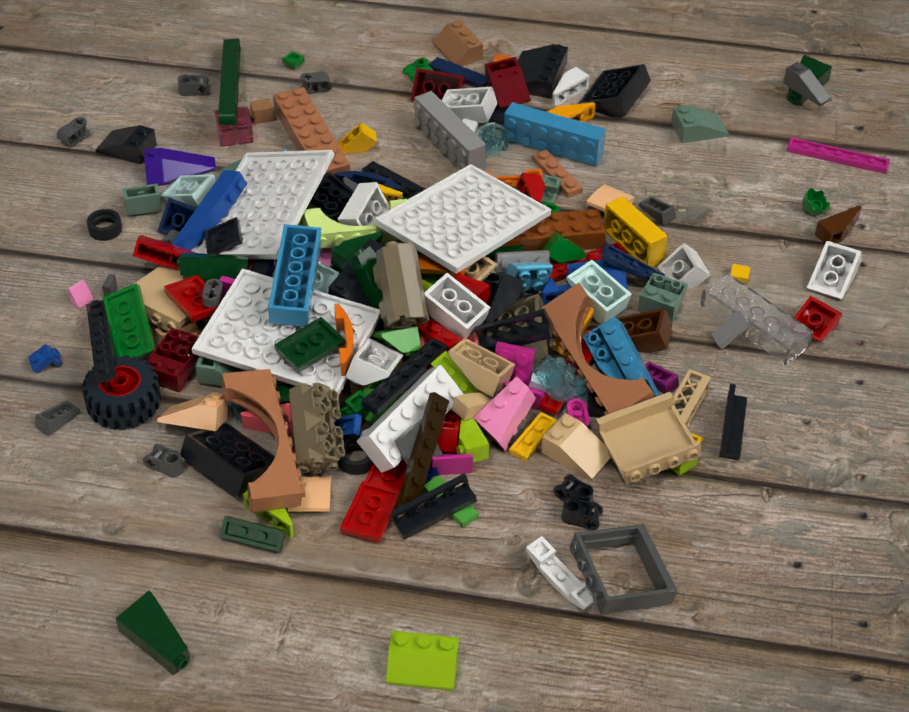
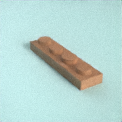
(552, 167)

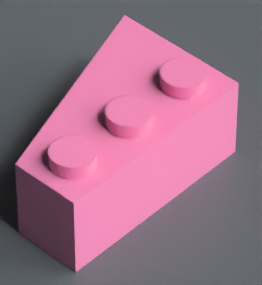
(505, 412)

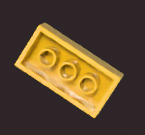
(635, 232)

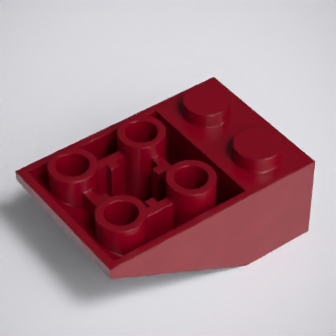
(507, 82)
(174, 359)

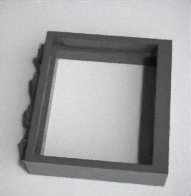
(649, 555)

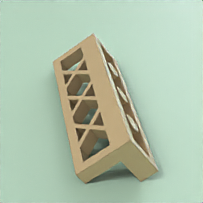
(693, 400)

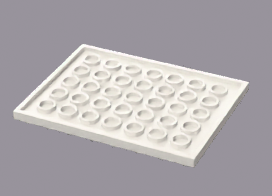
(275, 195)
(463, 218)
(245, 339)

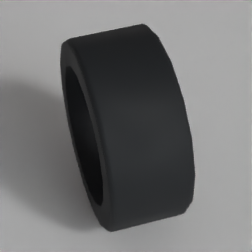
(101, 216)
(354, 467)

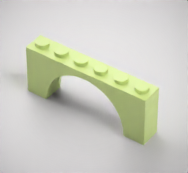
(335, 233)

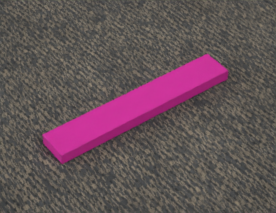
(838, 155)

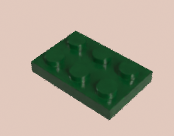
(309, 344)

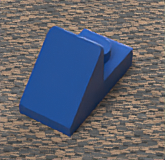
(552, 291)
(350, 425)

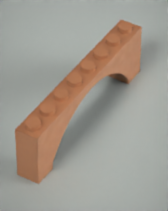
(568, 316)
(280, 483)

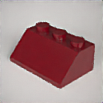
(436, 82)

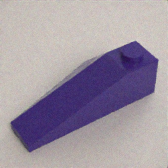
(167, 165)

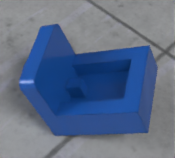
(44, 357)

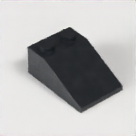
(128, 143)

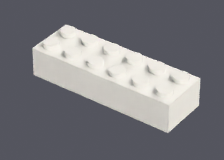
(403, 414)

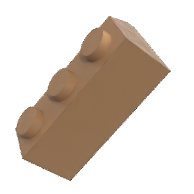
(459, 44)

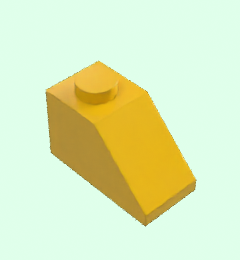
(358, 140)

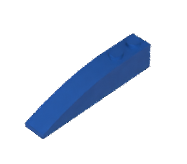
(211, 209)

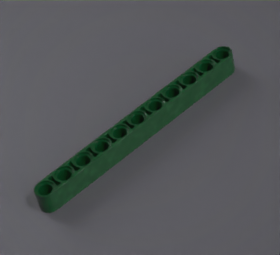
(229, 82)

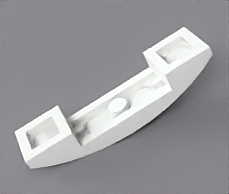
(558, 574)

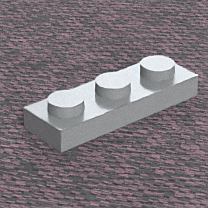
(504, 258)

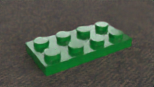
(129, 322)

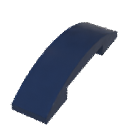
(366, 177)

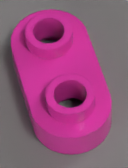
(578, 409)

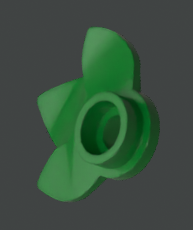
(410, 69)

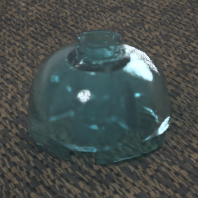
(495, 137)

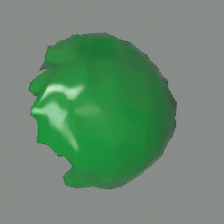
(815, 202)

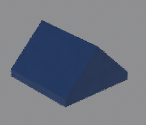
(175, 216)

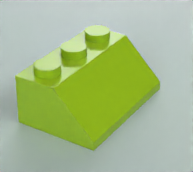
(422, 660)

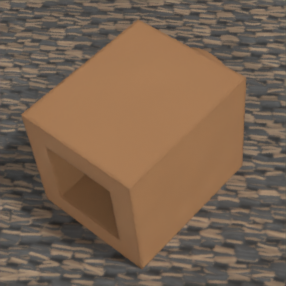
(261, 111)

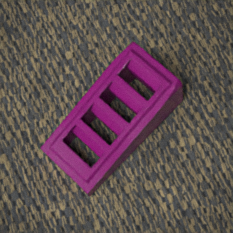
(665, 380)

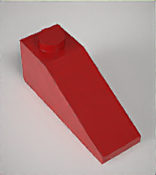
(531, 185)
(449, 433)

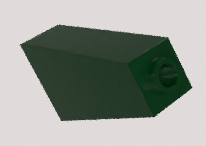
(821, 72)
(211, 265)
(363, 269)
(154, 633)

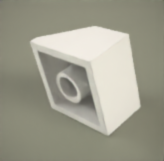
(685, 266)

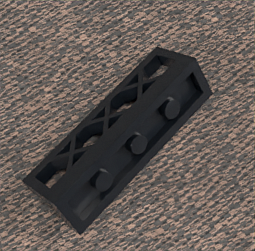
(517, 335)
(733, 425)
(434, 508)

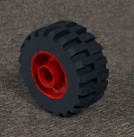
(127, 398)

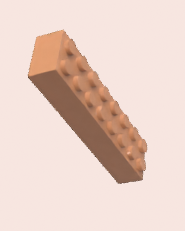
(307, 126)

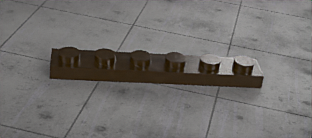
(423, 449)

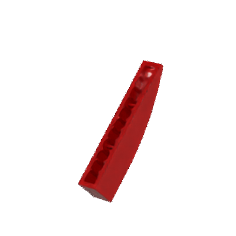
(158, 251)

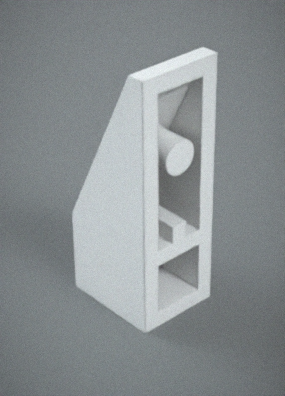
(570, 85)

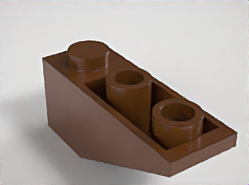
(837, 226)

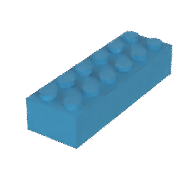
(555, 134)
(295, 275)

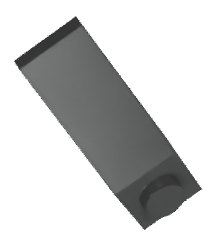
(805, 83)

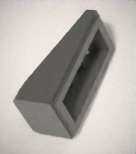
(659, 210)
(50, 421)

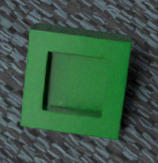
(293, 60)

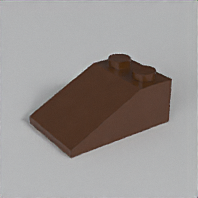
(648, 329)

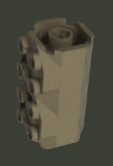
(401, 284)
(315, 437)

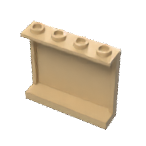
(158, 305)
(647, 438)

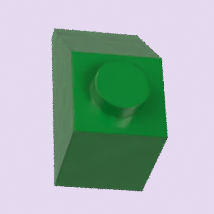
(563, 249)

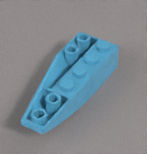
(617, 353)

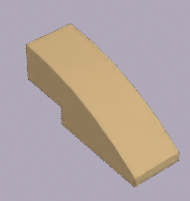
(470, 404)

